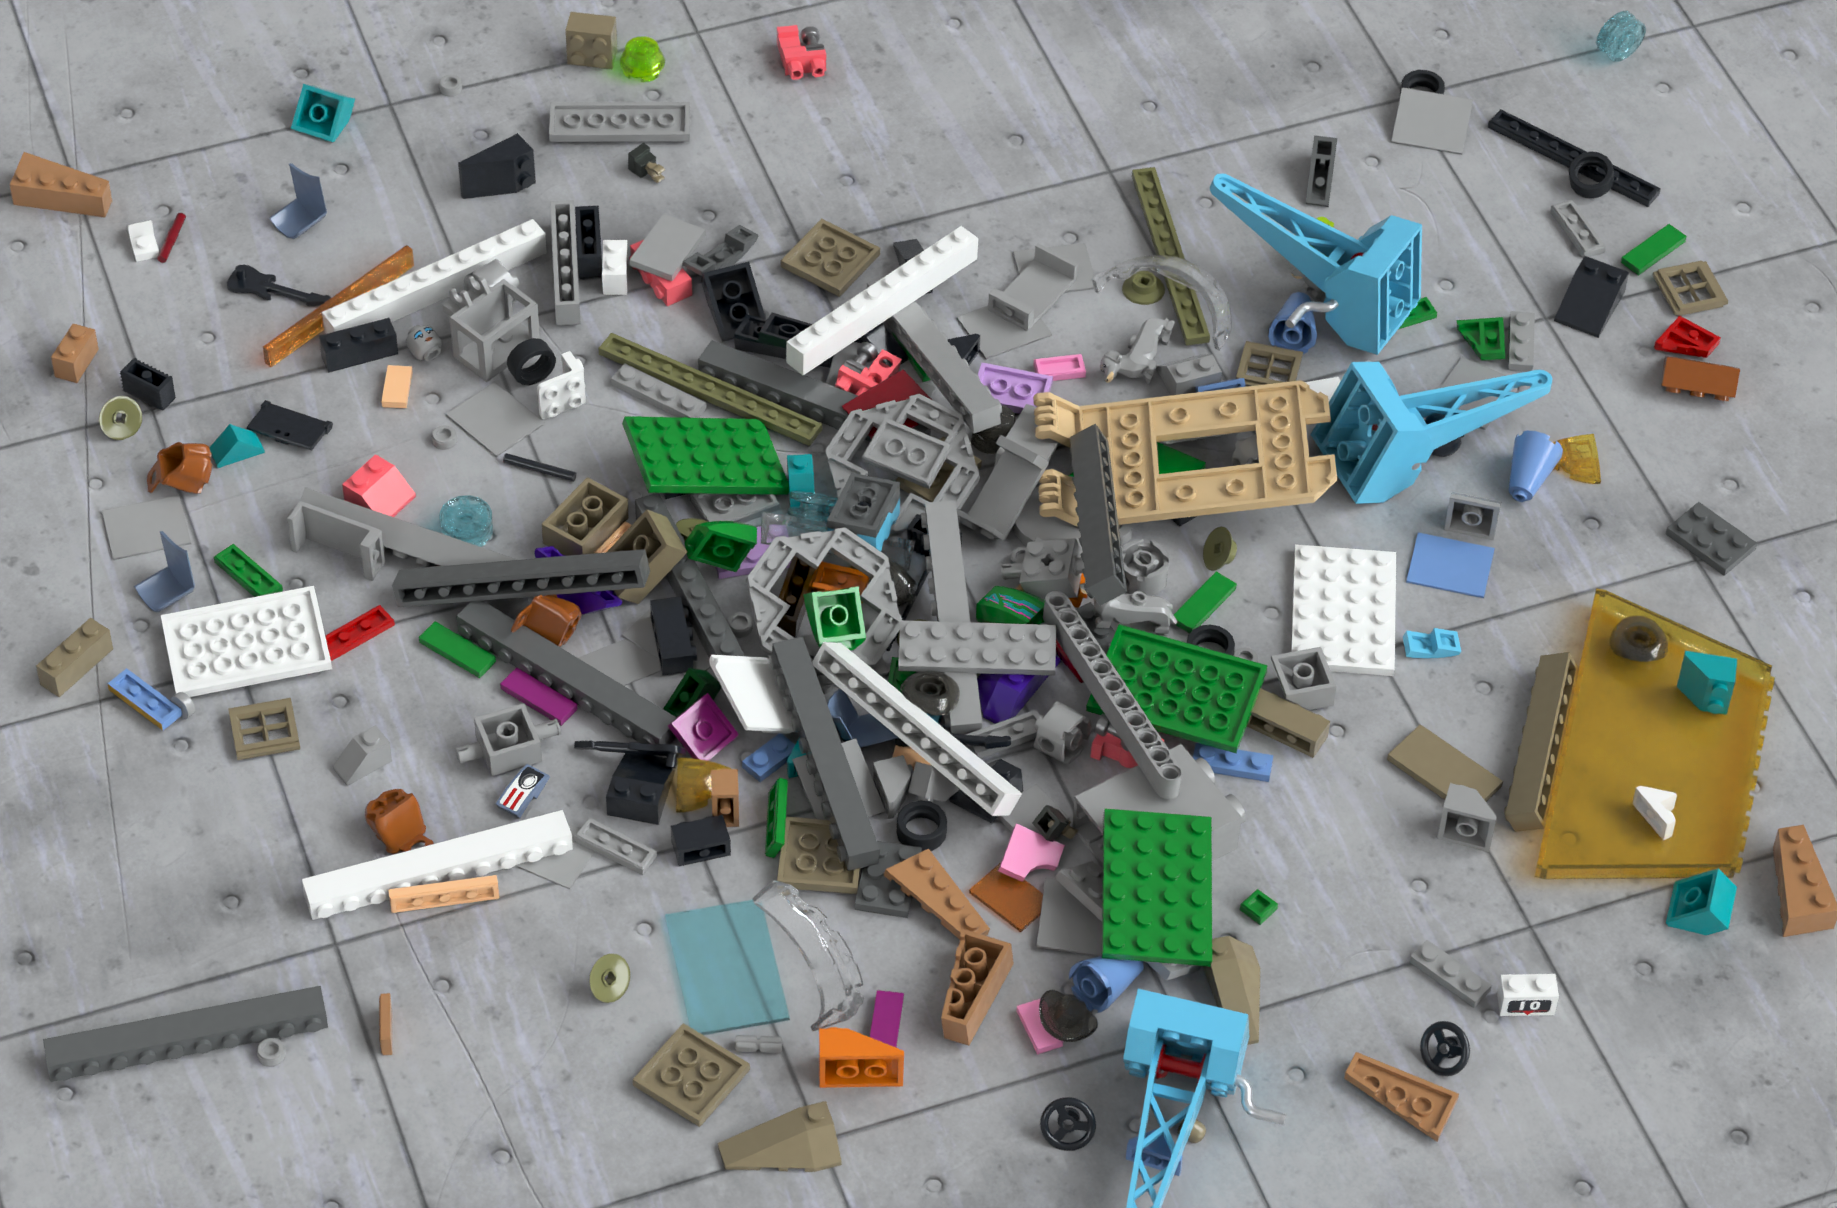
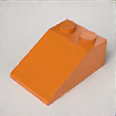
(857, 1060)

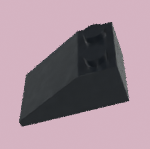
(498, 169)
(731, 296)
(1592, 296)
(639, 788)

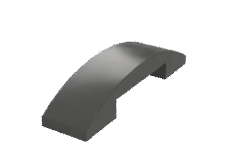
(734, 247)

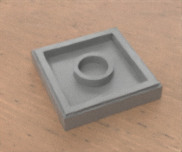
(1028, 808)

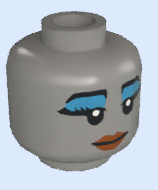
(424, 342)

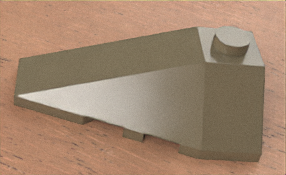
(1236, 980)
(793, 1140)

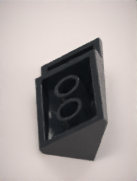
(769, 335)

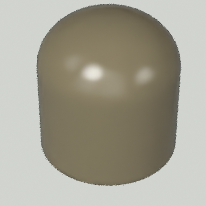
(1197, 1133)

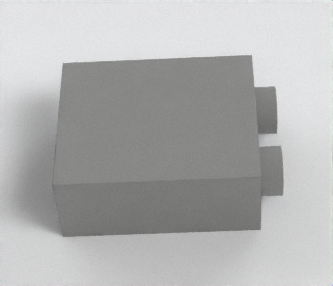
(1134, 792)

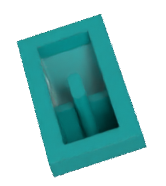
(235, 445)

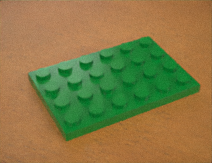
(705, 455)
(1186, 687)
(1157, 887)

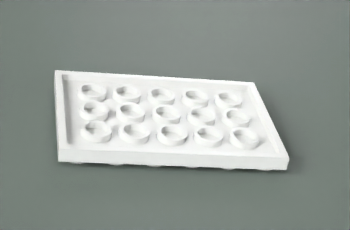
(1345, 607)
(246, 642)

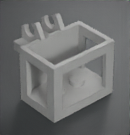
(485, 325)

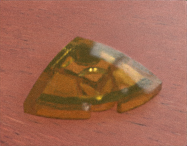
(1580, 458)
(694, 783)

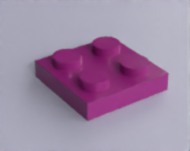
(703, 729)

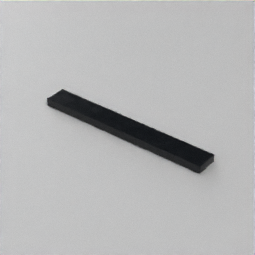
(1565, 153)

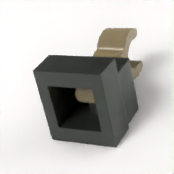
(643, 162)
(1052, 823)

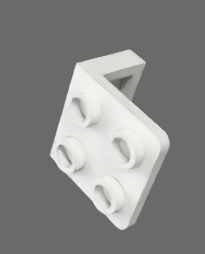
(564, 390)

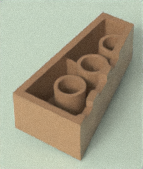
(59, 188)
(1802, 884)
(975, 982)

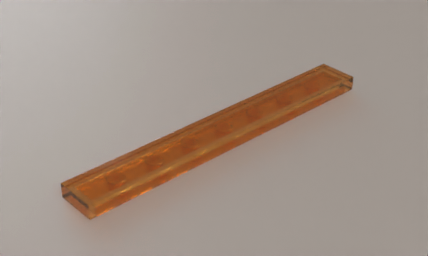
(313, 323)

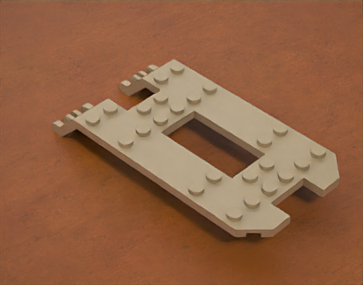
(1135, 426)

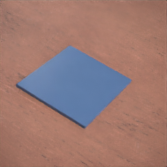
(1450, 565)

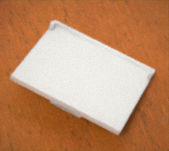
(753, 692)

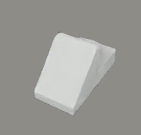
(143, 240)
(1656, 808)

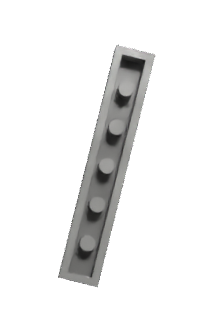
(565, 262)

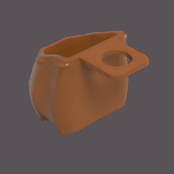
(182, 467)
(550, 618)
(397, 820)

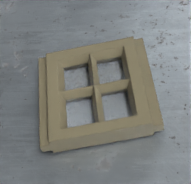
(1690, 288)
(1268, 364)
(264, 728)

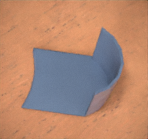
(305, 209)
(169, 583)
(850, 725)

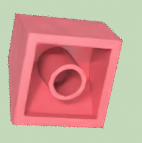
(378, 487)

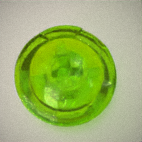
(642, 59)

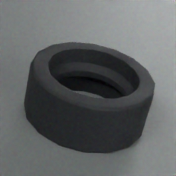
(1423, 78)
(1588, 159)
(537, 371)
(1213, 634)
(927, 810)

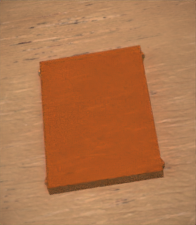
(1009, 898)

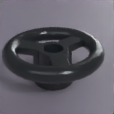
(1457, 1045)
(1068, 1114)

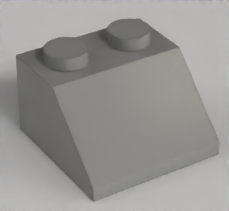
(1187, 373)
(1472, 515)
(1305, 678)
(1466, 819)

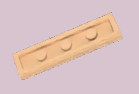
(443, 894)

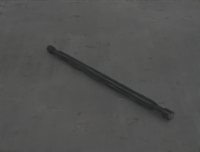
(909, 606)

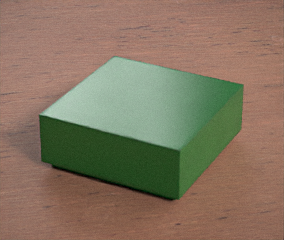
(1258, 906)

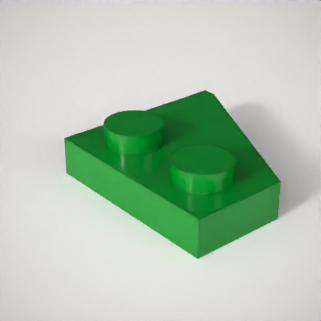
(1484, 337)

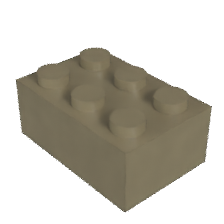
(585, 519)
(662, 549)

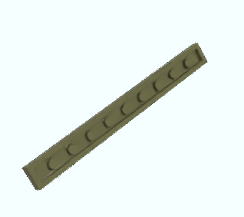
(1167, 243)
(711, 389)

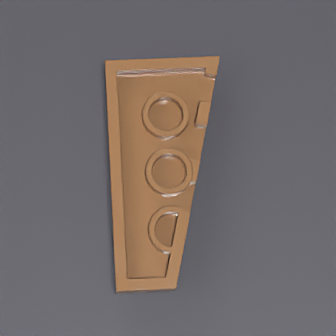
(937, 892)
(1408, 1096)

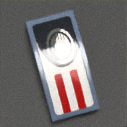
(522, 789)

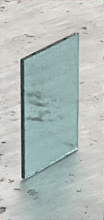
(726, 967)

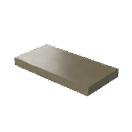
(1439, 764)

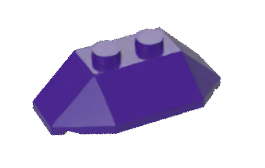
(587, 601)
(1006, 694)

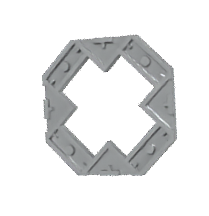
(926, 413)
(812, 549)

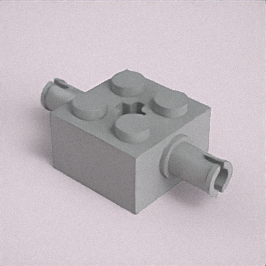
(1048, 568)
(507, 739)

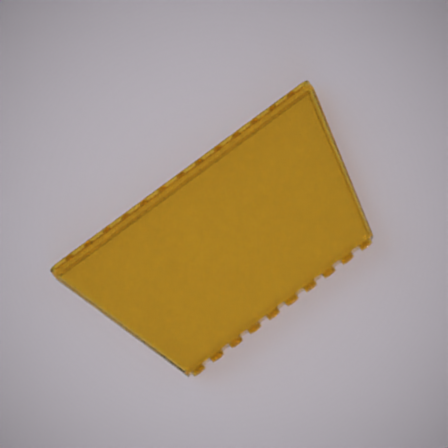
(1640, 730)

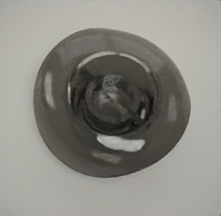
(1639, 639)
(931, 692)
(1066, 1017)

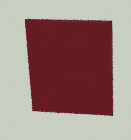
(896, 388)

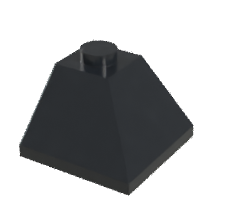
(1007, 771)

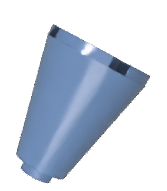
(1299, 337)
(1532, 463)
(1102, 980)

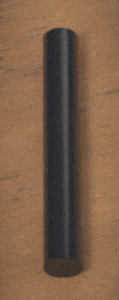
(539, 467)

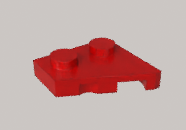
(1687, 339)

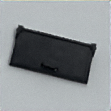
(289, 426)

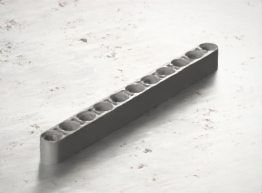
(1113, 696)

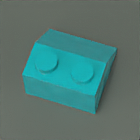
(322, 112)
(1708, 681)
(1702, 903)

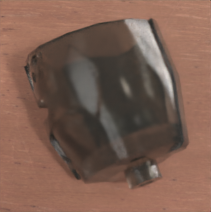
(991, 435)
(903, 582)

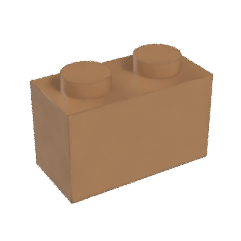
(74, 353)
(725, 795)

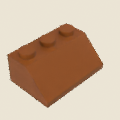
(1700, 378)

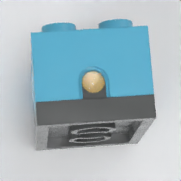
(867, 508)

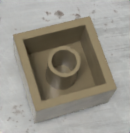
(591, 40)

